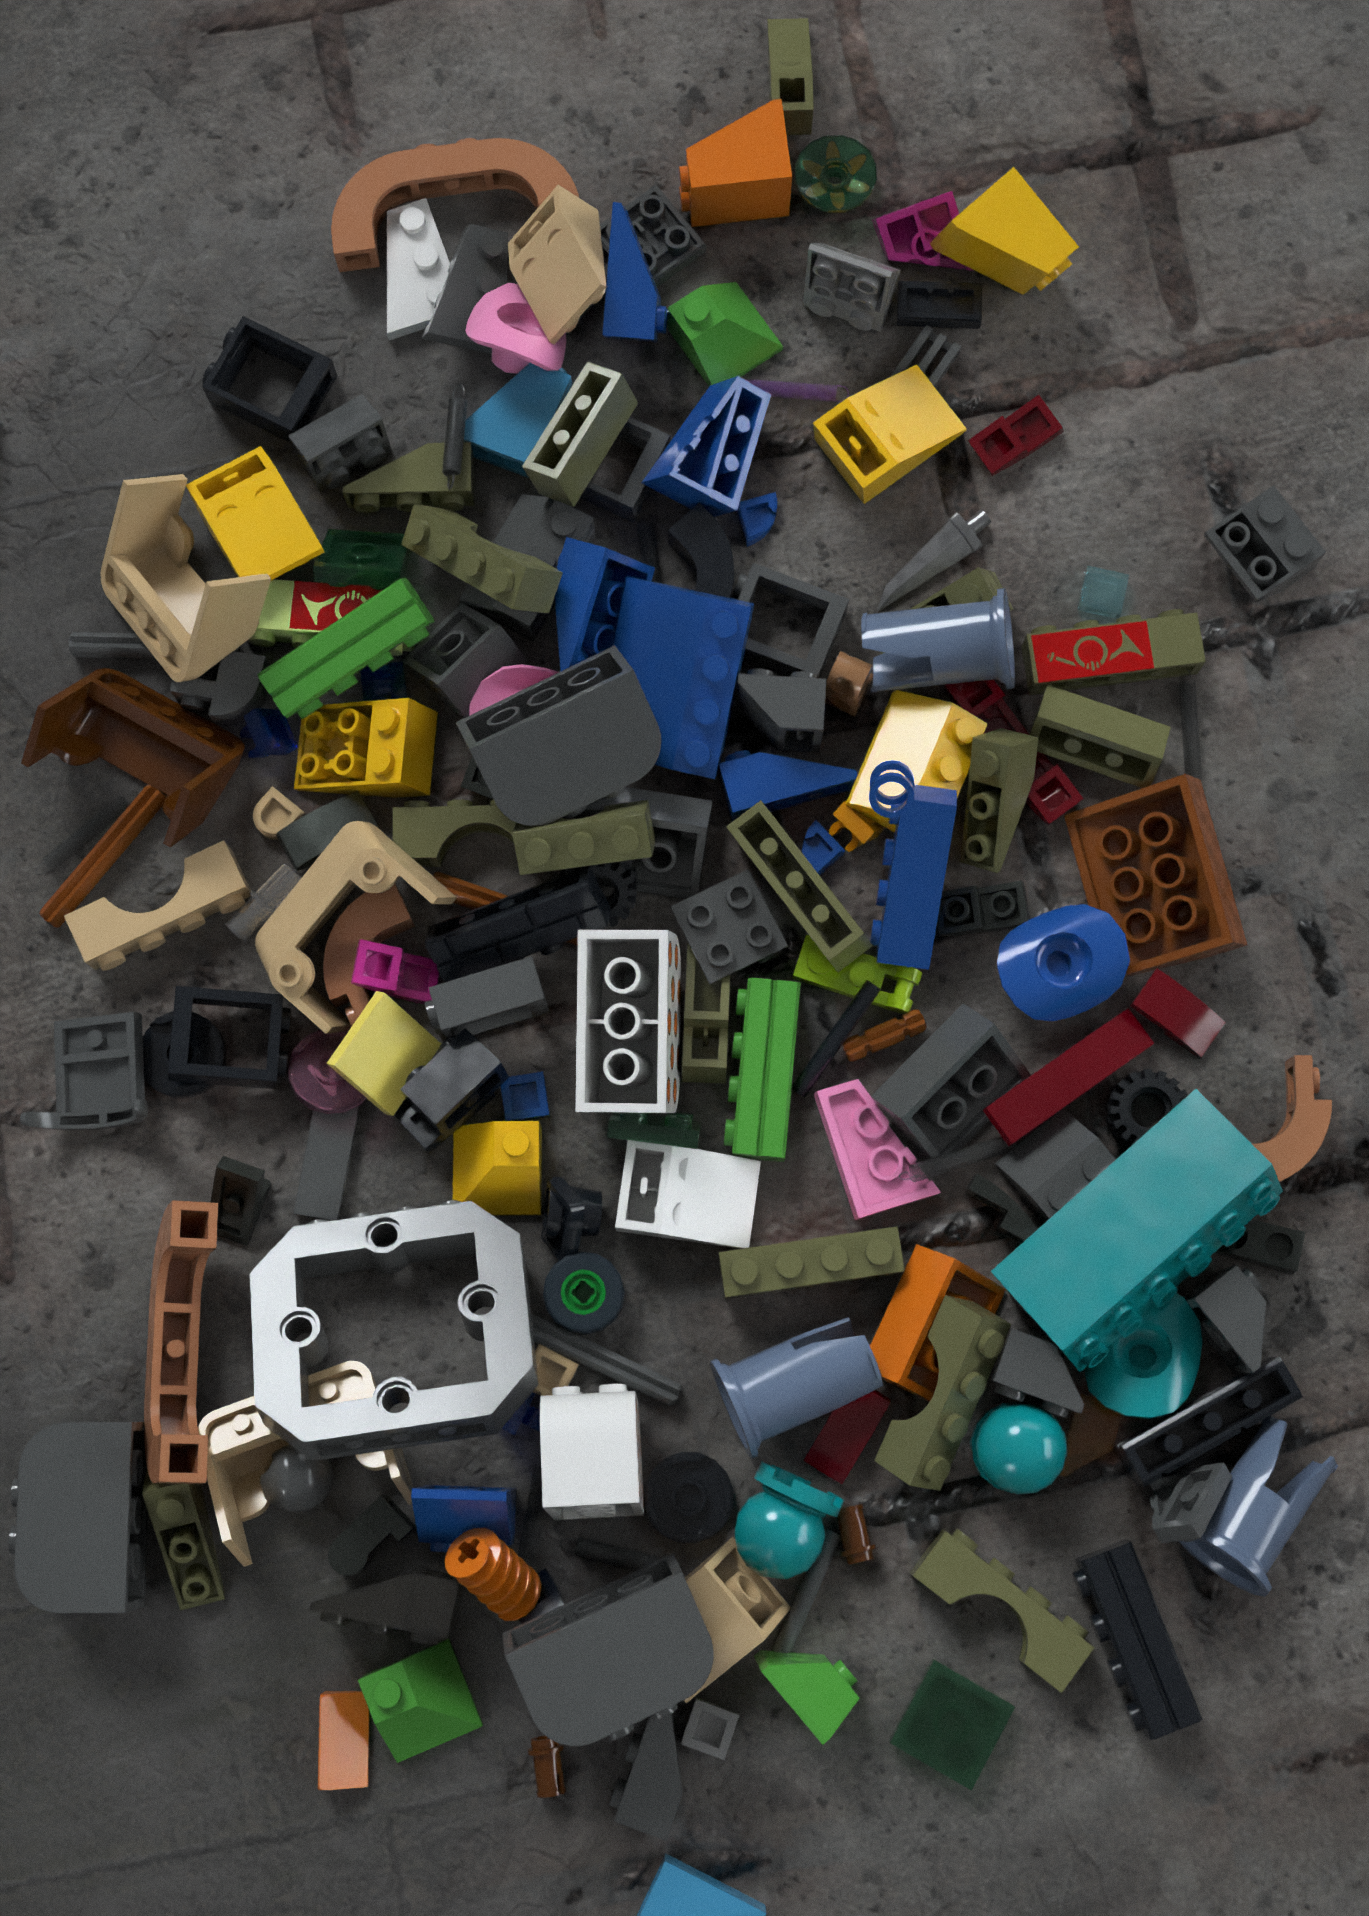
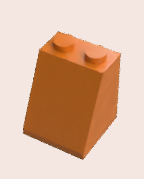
(739, 171)

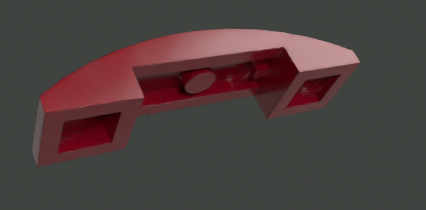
(1051, 790)

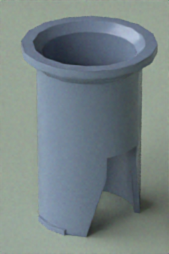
(941, 644)
(796, 1382)
(1252, 1519)

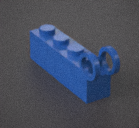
(917, 865)

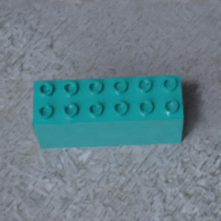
(1140, 1230)

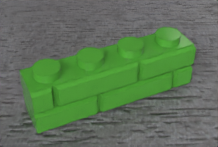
(346, 648)
(765, 1069)

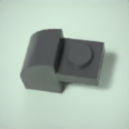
(233, 693)

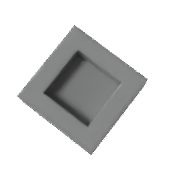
(710, 1728)

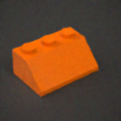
(901, 1340)

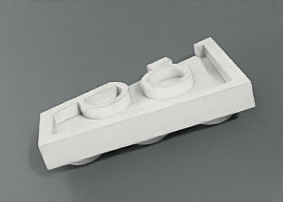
(414, 268)

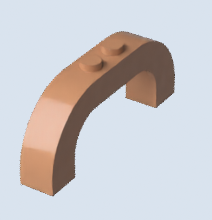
(432, 173)
(171, 1434)

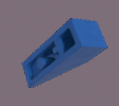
(778, 781)

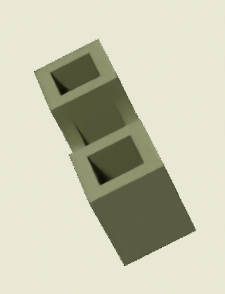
(610, 836)

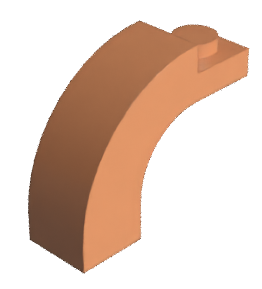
(367, 918)
(1304, 1122)

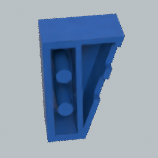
(713, 448)

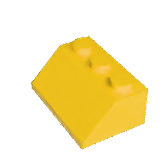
(927, 737)

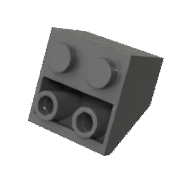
(341, 443)
(1266, 545)
(784, 708)
(1035, 1369)

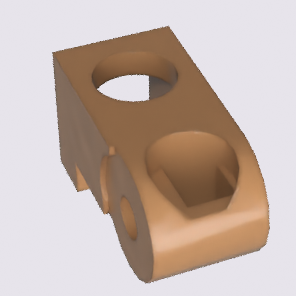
(848, 683)

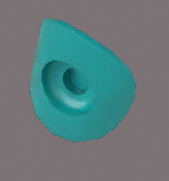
(1152, 1367)

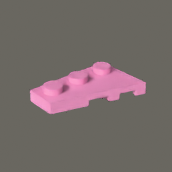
(868, 1152)

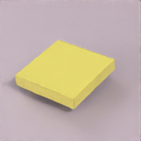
(383, 1052)

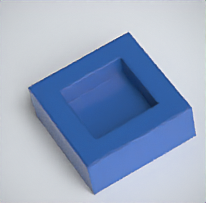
(525, 1097)

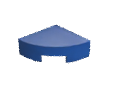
(757, 517)
(821, 848)

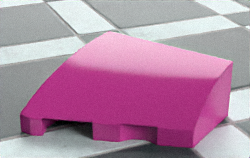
(909, 231)

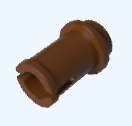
(854, 1535)
(547, 1766)

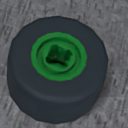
(585, 1307)

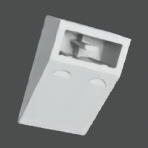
(687, 1194)

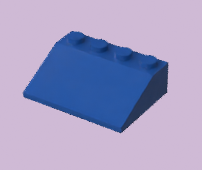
(688, 665)

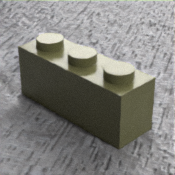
(580, 434)
(1099, 737)

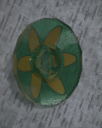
(839, 158)

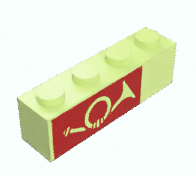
(302, 609)

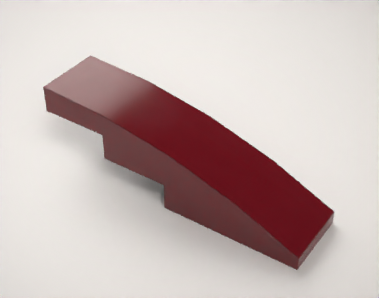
(1068, 1077)

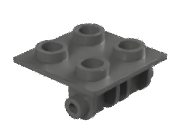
(729, 927)

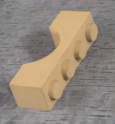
(209, 885)

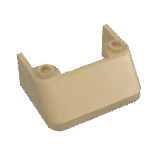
(160, 594)
(354, 857)
(243, 1450)

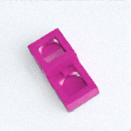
(394, 972)

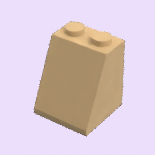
(735, 1607)

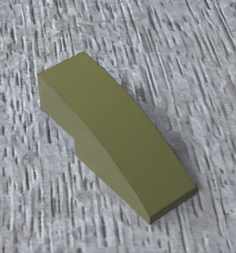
(704, 1026)

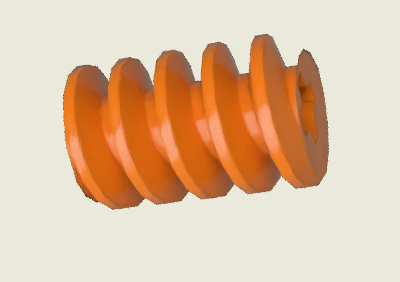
(493, 1573)

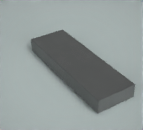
(326, 1164)

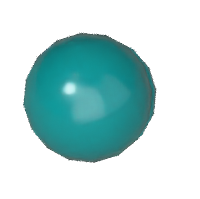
(1018, 1447)
(782, 1526)

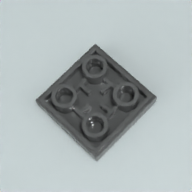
(662, 233)

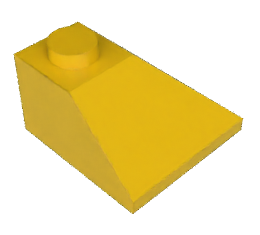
(499, 1166)

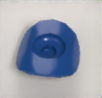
(1063, 962)

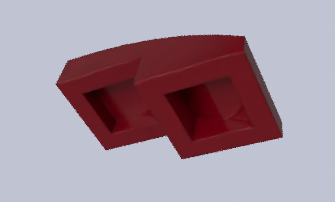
(1016, 436)
(1178, 1013)
(846, 1435)

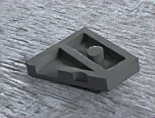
(1187, 1501)

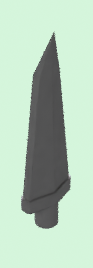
(944, 549)

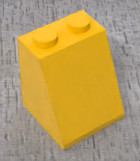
(1009, 237)

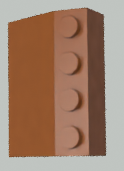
(1158, 873)

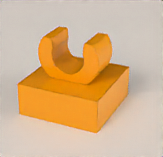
(861, 827)

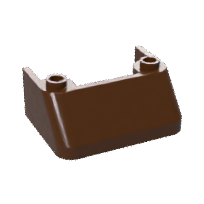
(142, 735)

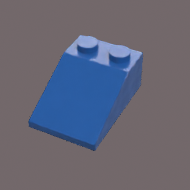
(631, 295)
(591, 598)
(449, 1511)

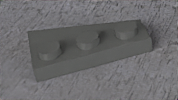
(475, 270)

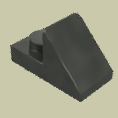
(240, 1198)

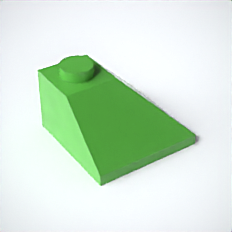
(721, 332)
(812, 1688)
(420, 1701)

